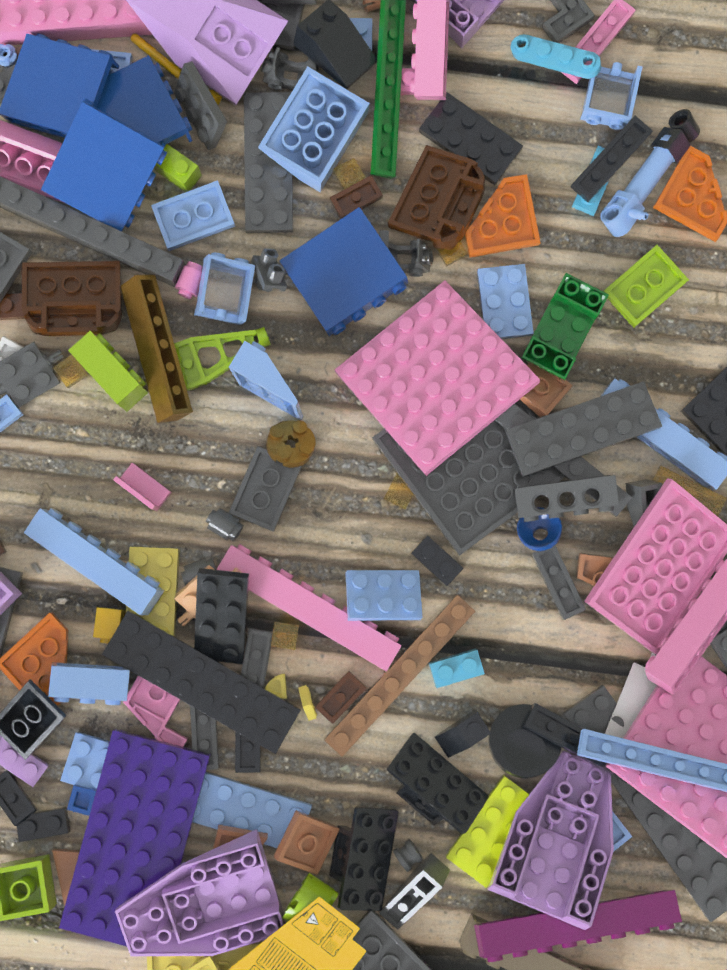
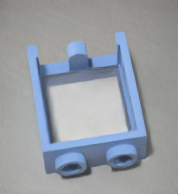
(611, 97)
(225, 289)

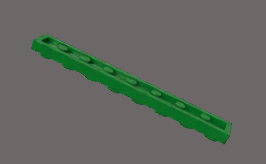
(388, 88)

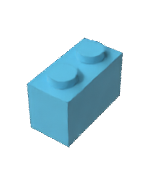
(456, 668)

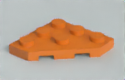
(694, 196)
(505, 220)
(35, 652)

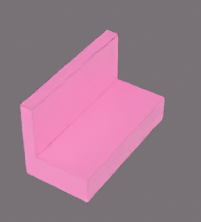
(143, 487)

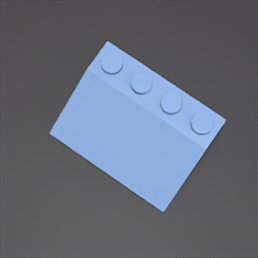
(314, 128)
(260, 376)

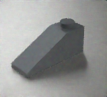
(642, 495)
(415, 891)

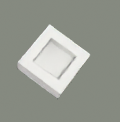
(8, 347)

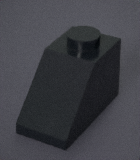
(462, 734)

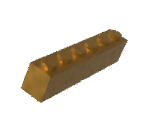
(156, 348)

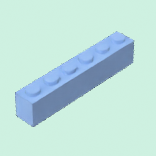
(681, 448)
(94, 561)

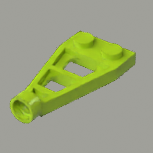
(190, 363)

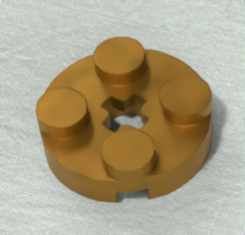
(295, 431)

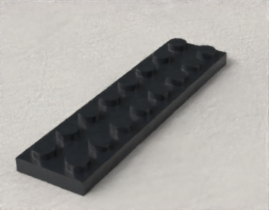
(201, 682)

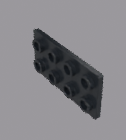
(435, 785)
(363, 858)

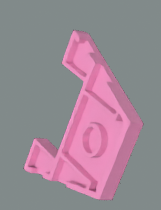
(154, 709)

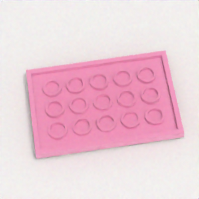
(661, 566)

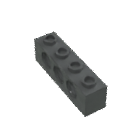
(606, 500)

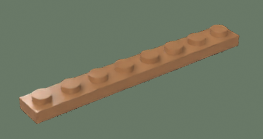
(399, 675)

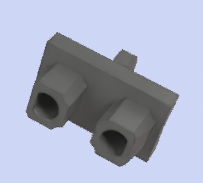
(269, 273)

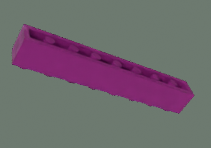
(543, 931)

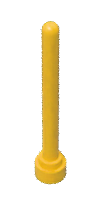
(163, 61)

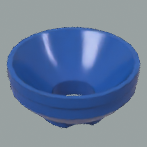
(526, 530)

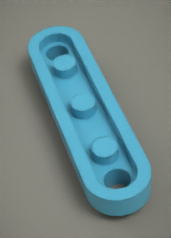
(556, 56)

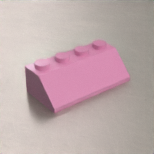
(26, 157)

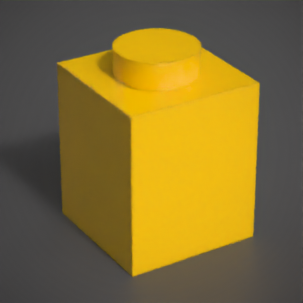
(107, 622)

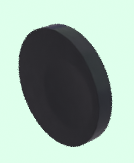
(518, 748)

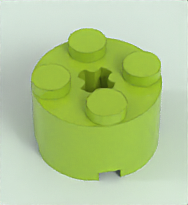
(307, 893)

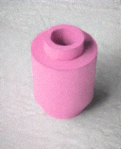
(189, 280)

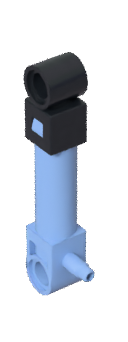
(667, 149)

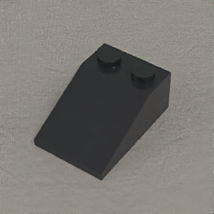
(334, 44)
(29, 719)

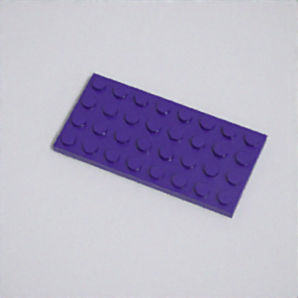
(133, 829)

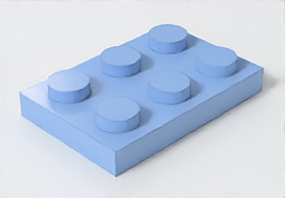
(193, 215)
(505, 300)
(383, 595)

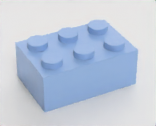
(88, 683)

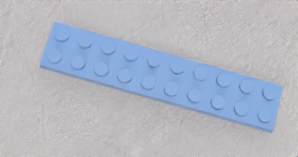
(220, 800)

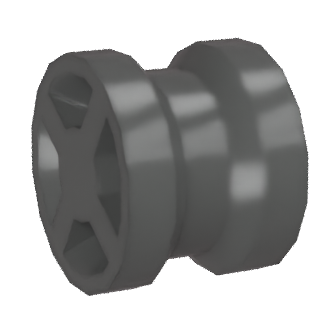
(408, 855)

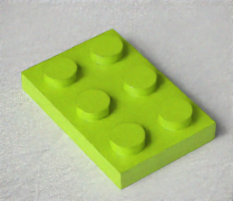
(645, 286)

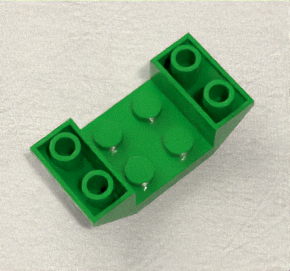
(564, 326)

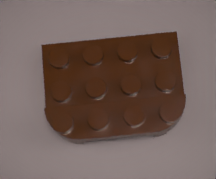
(439, 198)
(71, 297)

